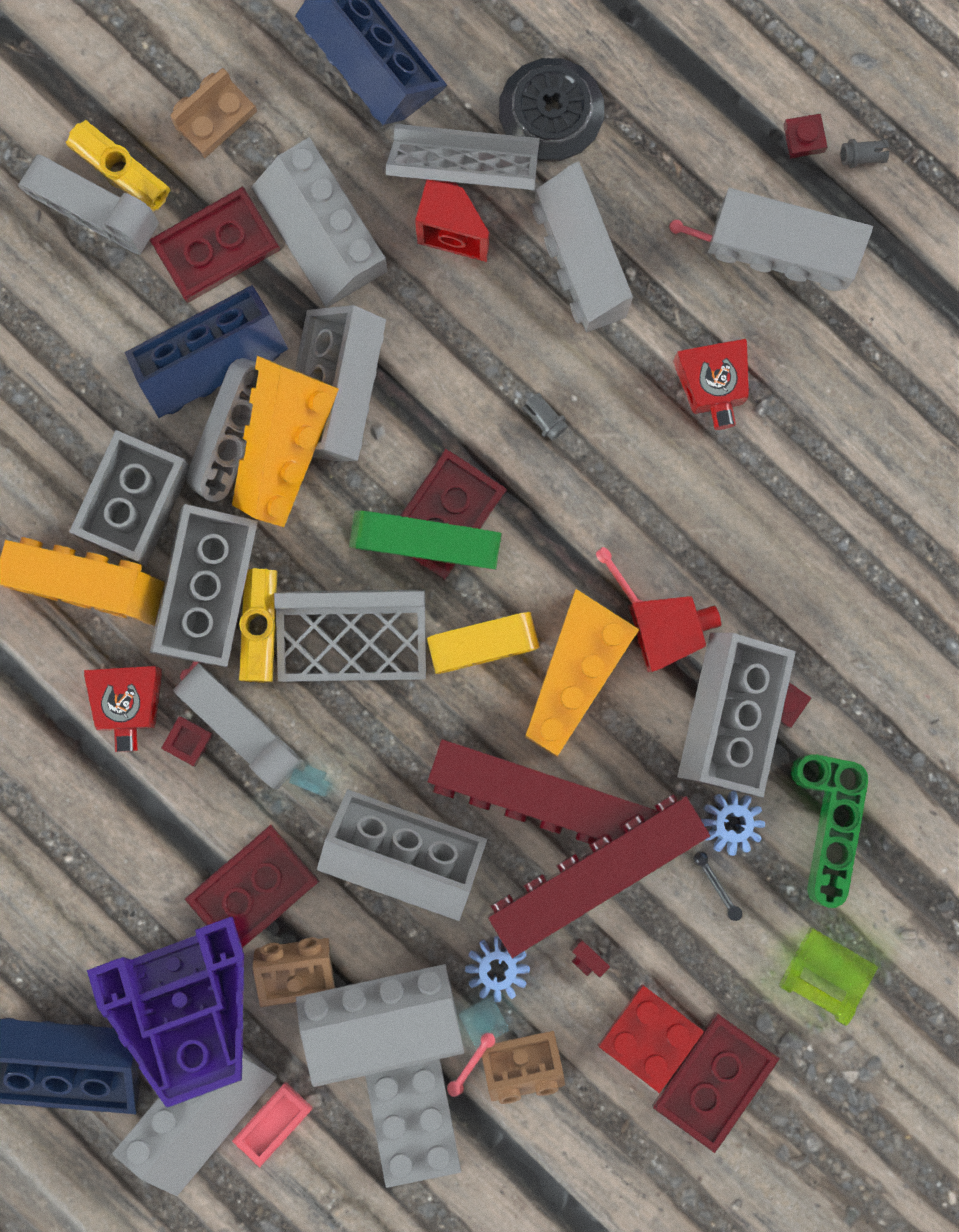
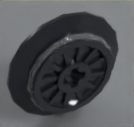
(562, 130)

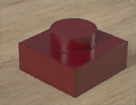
(805, 135)
(794, 705)
(187, 741)
(587, 959)

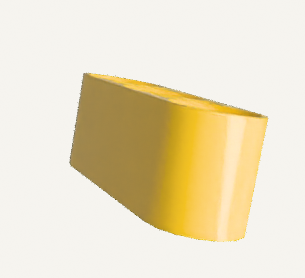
(483, 642)

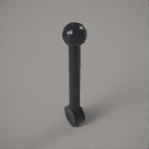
(733, 912)

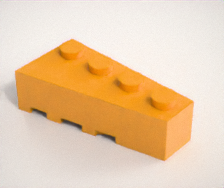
(280, 440)
(80, 580)
(580, 665)

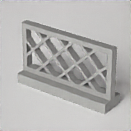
(463, 157)
(350, 602)

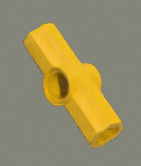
(104, 153)
(258, 650)

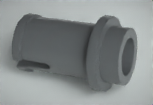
(863, 152)
(545, 417)

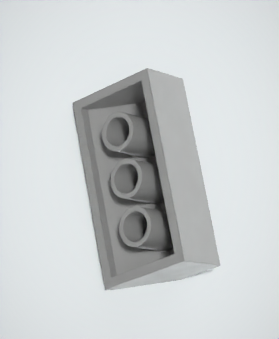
(319, 223)
(789, 240)
(582, 249)
(343, 351)
(203, 586)
(736, 713)
(402, 854)
(379, 1025)
(177, 1140)

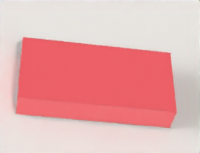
(272, 1124)

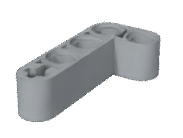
(119, 219)
(221, 428)
(238, 726)

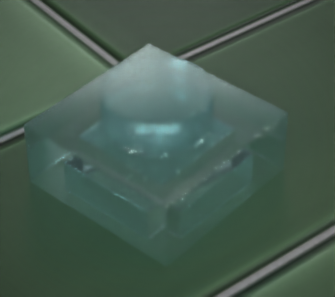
(312, 780)
(483, 1018)

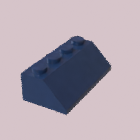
(372, 55)
(196, 353)
(66, 1067)

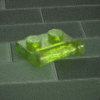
(833, 964)

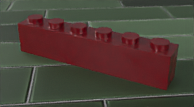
(530, 793)
(598, 875)

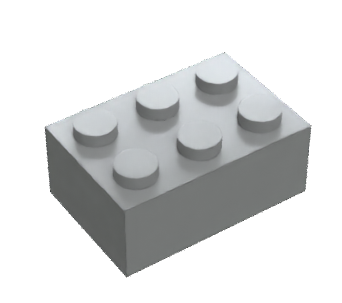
(130, 498)

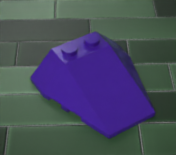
(180, 1011)

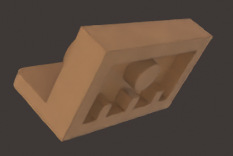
(212, 112)
(292, 970)
(523, 1067)

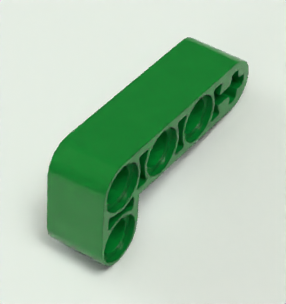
(425, 539)
(828, 831)

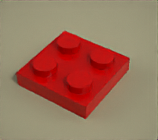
(650, 1038)

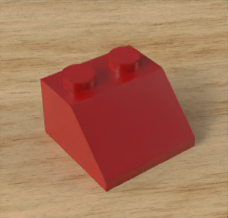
(450, 221)

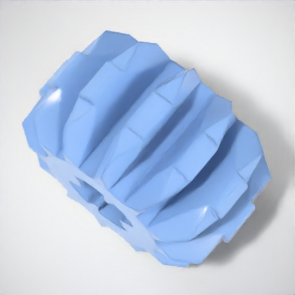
(734, 809)
(493, 982)

